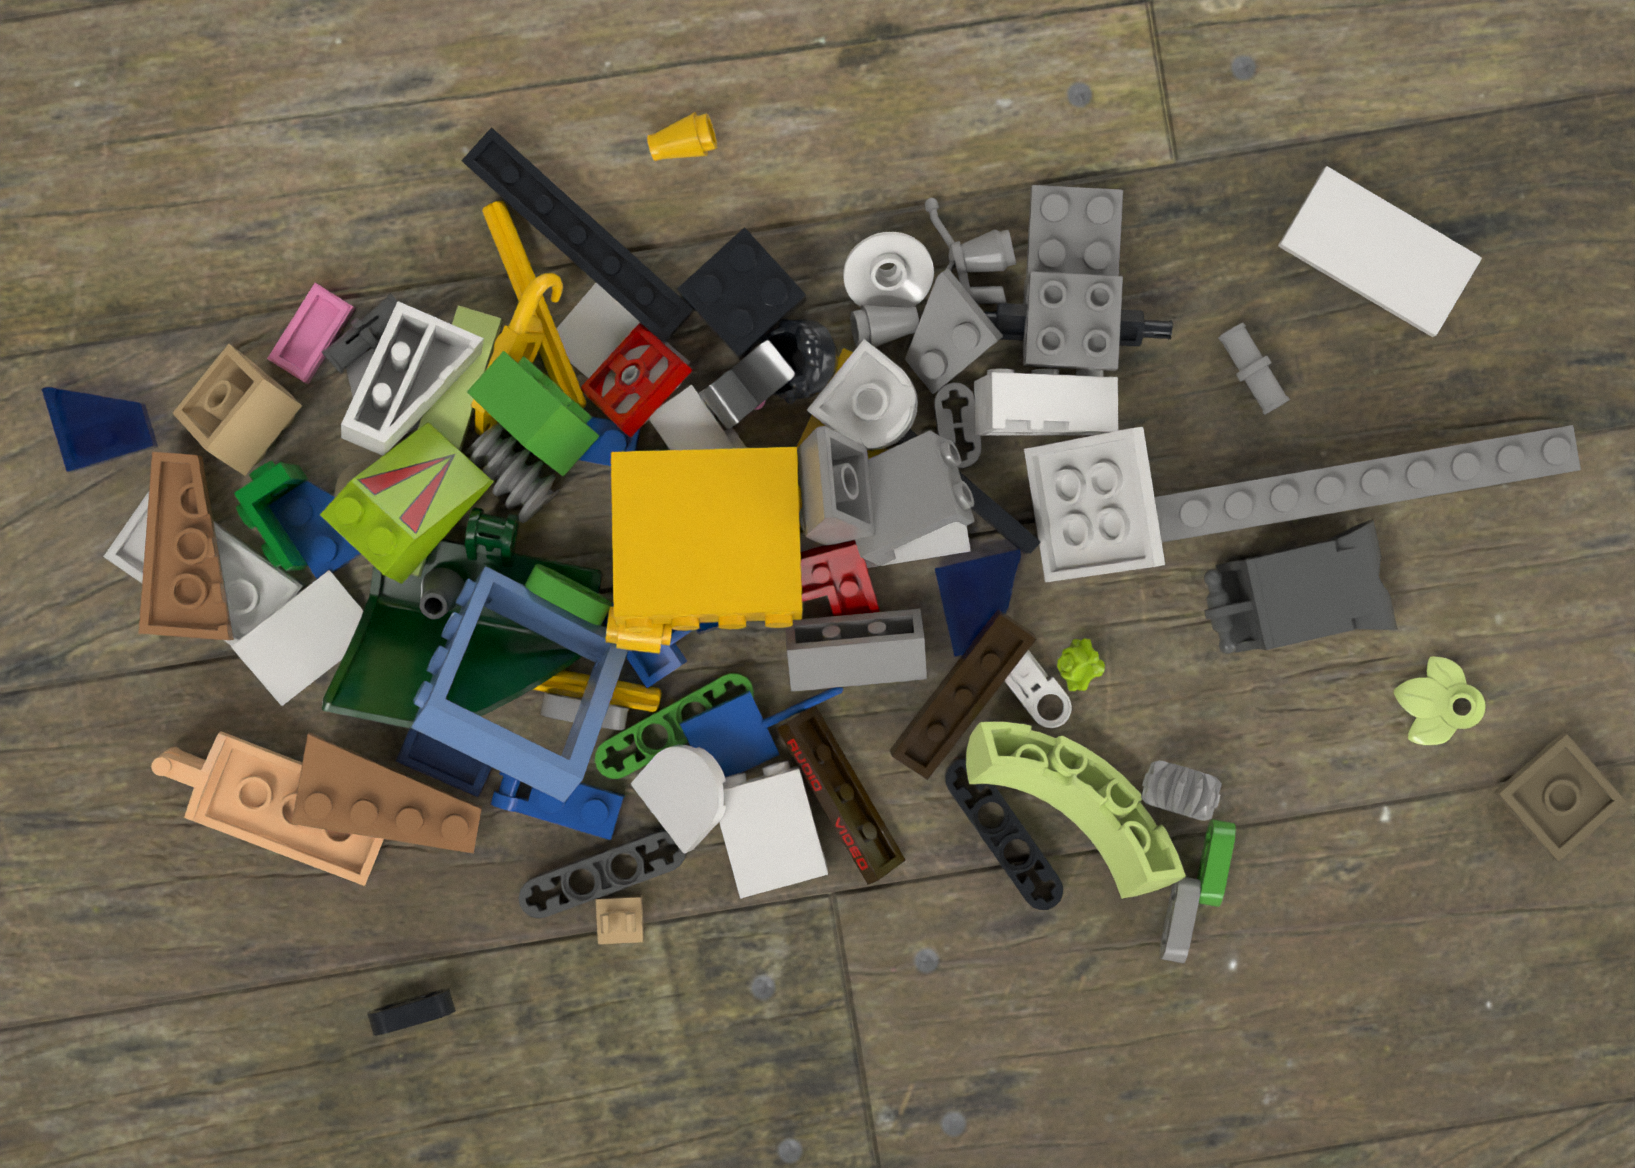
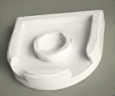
(868, 400)
(683, 793)

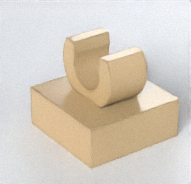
(619, 919)

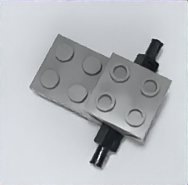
(1074, 284)

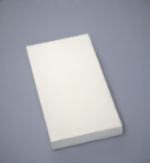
(1379, 251)
(250, 580)

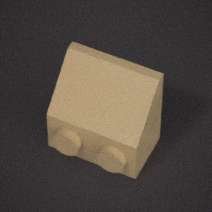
(236, 410)

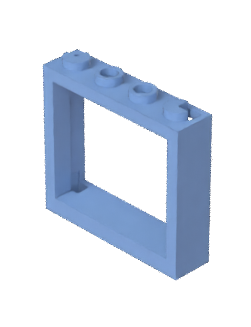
(490, 742)

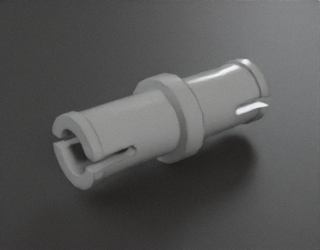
(1253, 368)

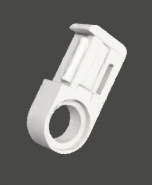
(1030, 685)

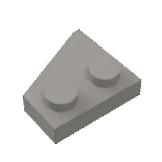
(949, 334)

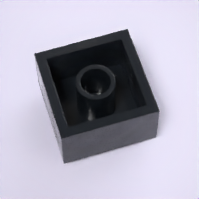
(742, 293)

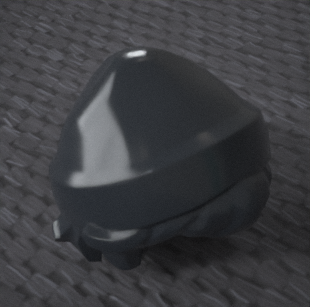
(810, 354)

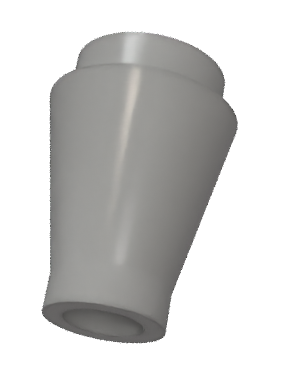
(882, 323)

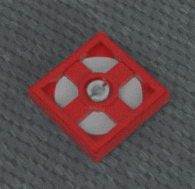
(635, 379)

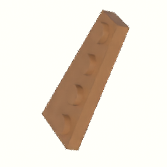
(182, 562)
(364, 798)

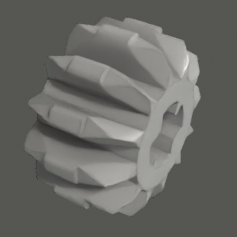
(1181, 790)

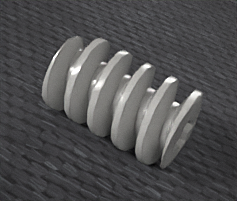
(512, 472)

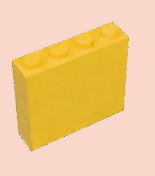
(706, 538)

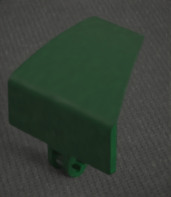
(397, 640)

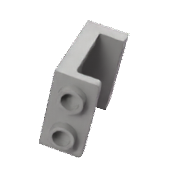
(914, 494)

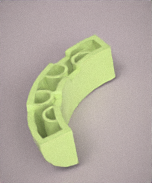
(1084, 791)

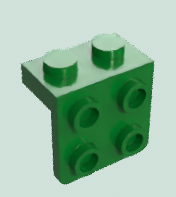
(268, 485)

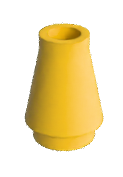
(683, 139)

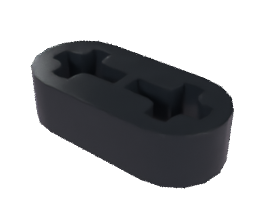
(411, 1012)

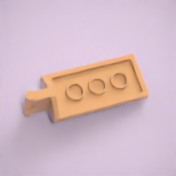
(253, 798)

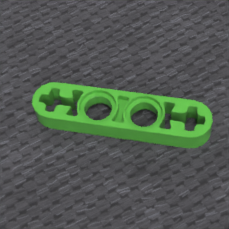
(667, 717)

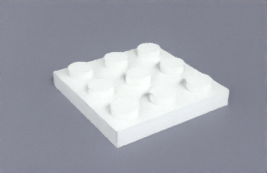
(1094, 505)

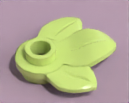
(1433, 699)

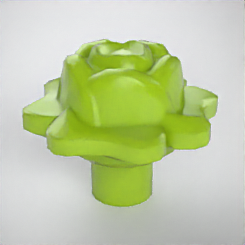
(1080, 664)

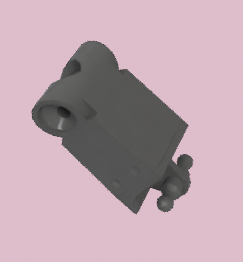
(1300, 593)

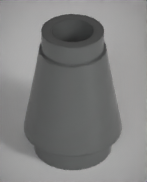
(439, 592)

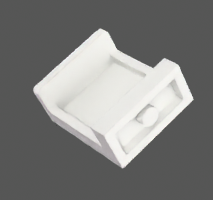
(770, 830)

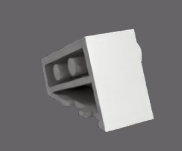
(406, 376)
(1045, 403)

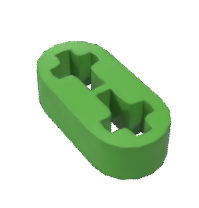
(568, 594)
(1216, 861)

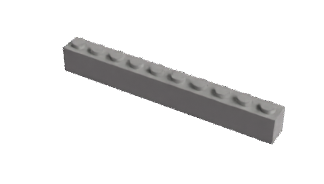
(1367, 483)

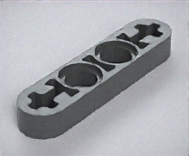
(601, 868)

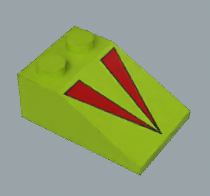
(407, 502)

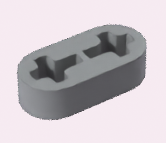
(945, 424)
(566, 708)
(1180, 920)

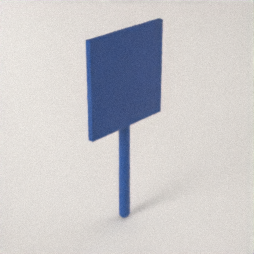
(738, 733)

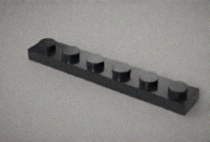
(577, 235)

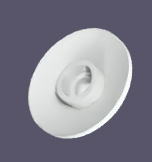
(900, 286)

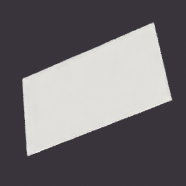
(596, 330)
(301, 638)

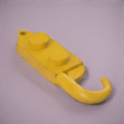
(522, 335)

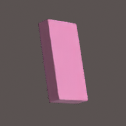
(310, 332)

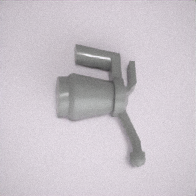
(982, 254)

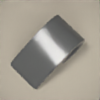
(747, 384)

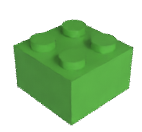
(535, 411)

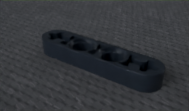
(1000, 835)

